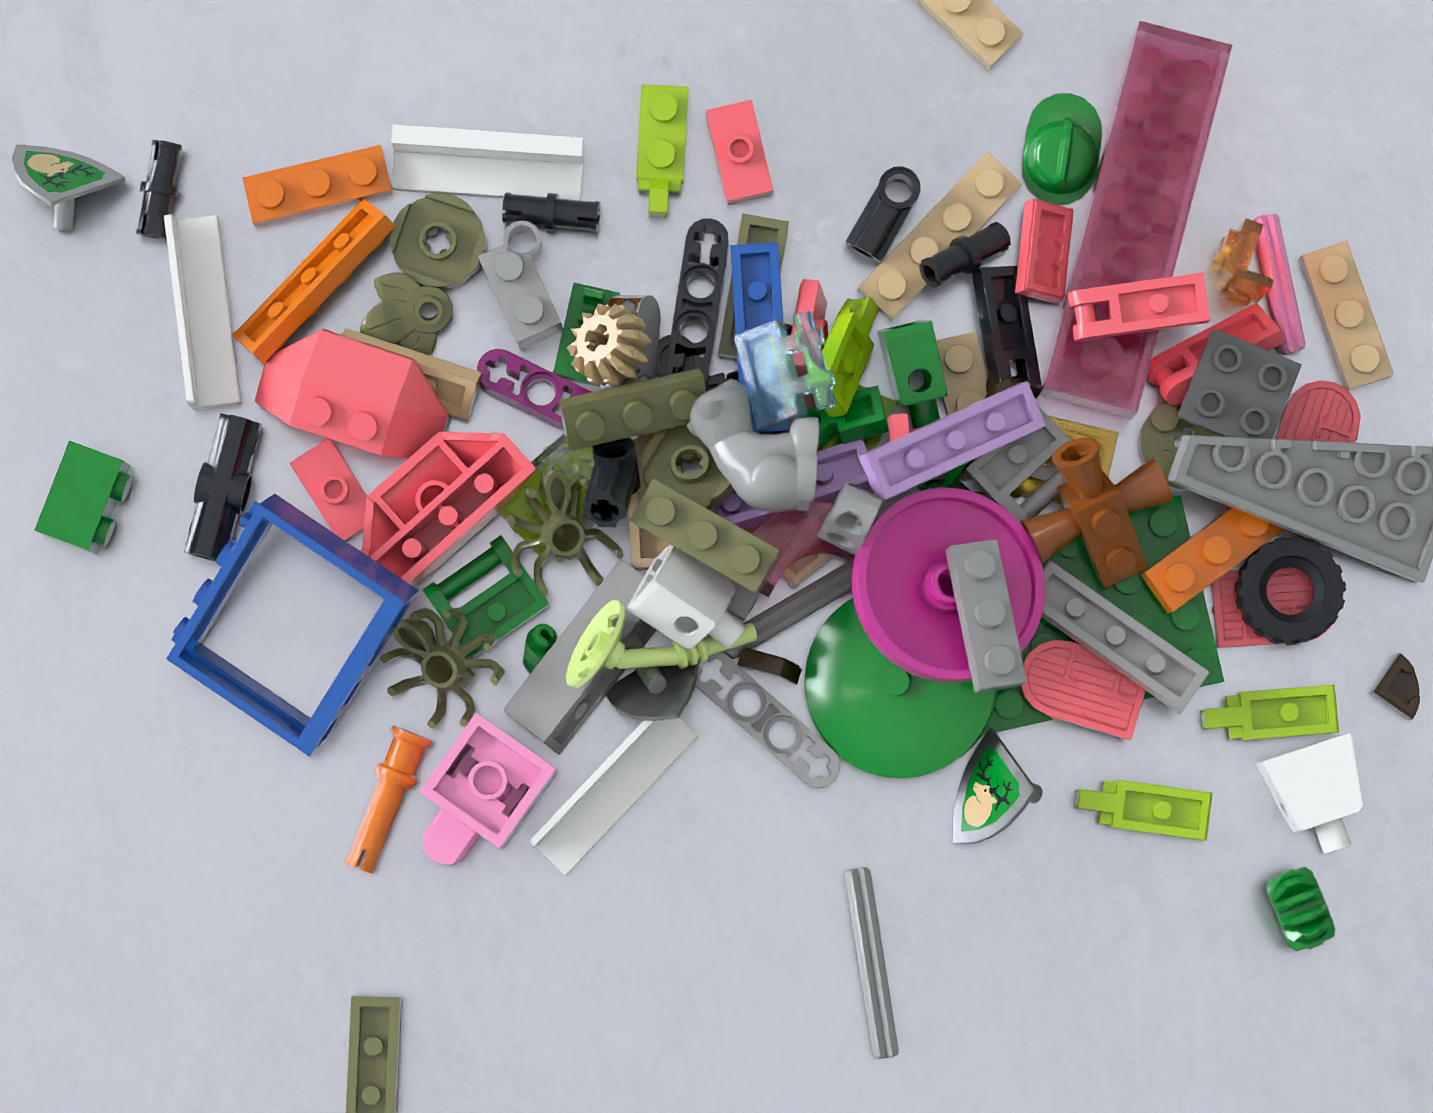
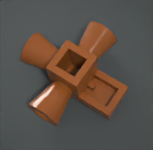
(1098, 511)

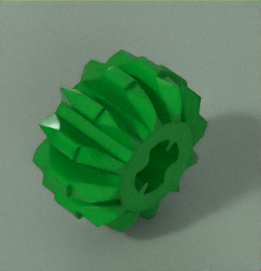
(1300, 909)

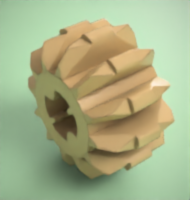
(609, 345)

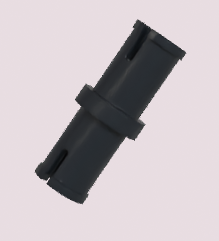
(158, 188)
(551, 211)
(964, 254)

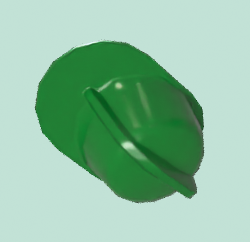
(1062, 148)

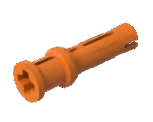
(395, 777)

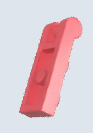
(1140, 306)
(1248, 325)

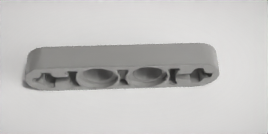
(768, 714)

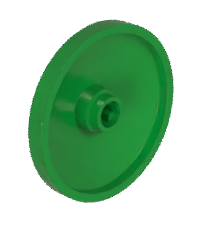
(880, 712)

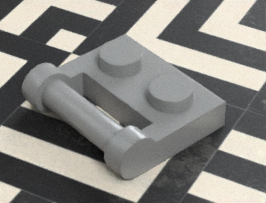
(1010, 465)

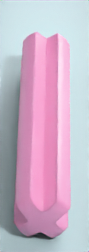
(1282, 294)

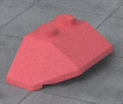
(352, 394)
(441, 500)

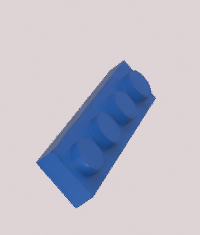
(757, 299)

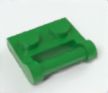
(496, 609)

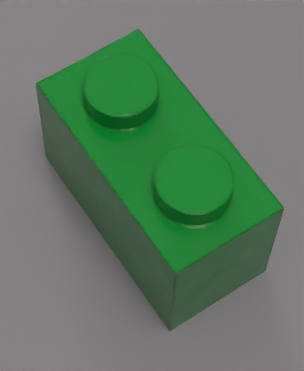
(84, 498)

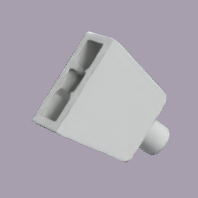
(686, 600)
(1316, 788)

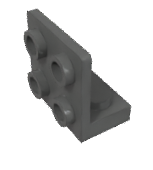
(1238, 388)

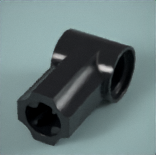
(882, 216)
(612, 482)

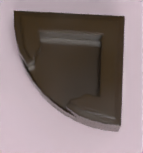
(770, 665)
(1399, 687)

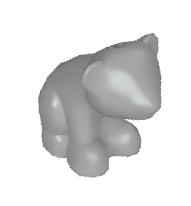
(764, 470)

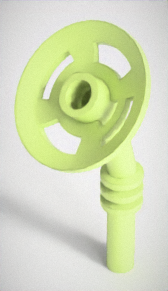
(601, 647)

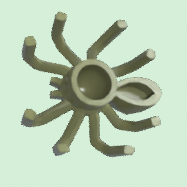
(560, 531)
(444, 662)

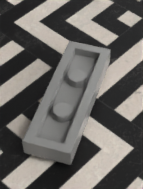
(985, 615)

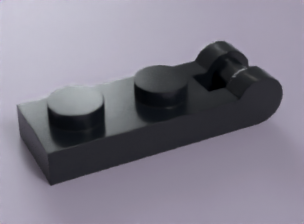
(1005, 327)

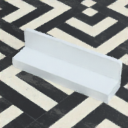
(486, 162)
(202, 312)
(611, 791)

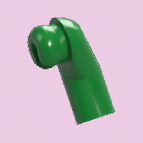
(537, 644)

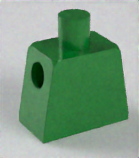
(908, 349)

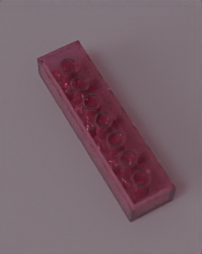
(1138, 208)

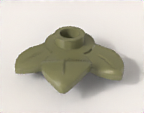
(398, 315)

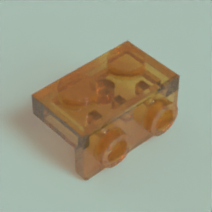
(1234, 256)

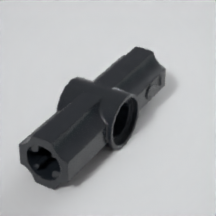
(223, 486)

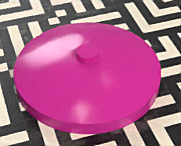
(906, 583)

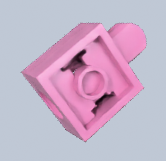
(483, 790)

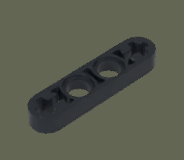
(698, 309)

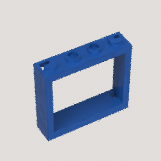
(239, 688)

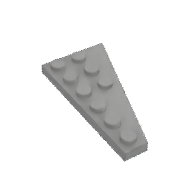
(1340, 494)

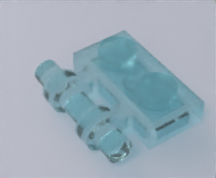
(772, 375)

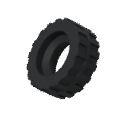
(1326, 583)

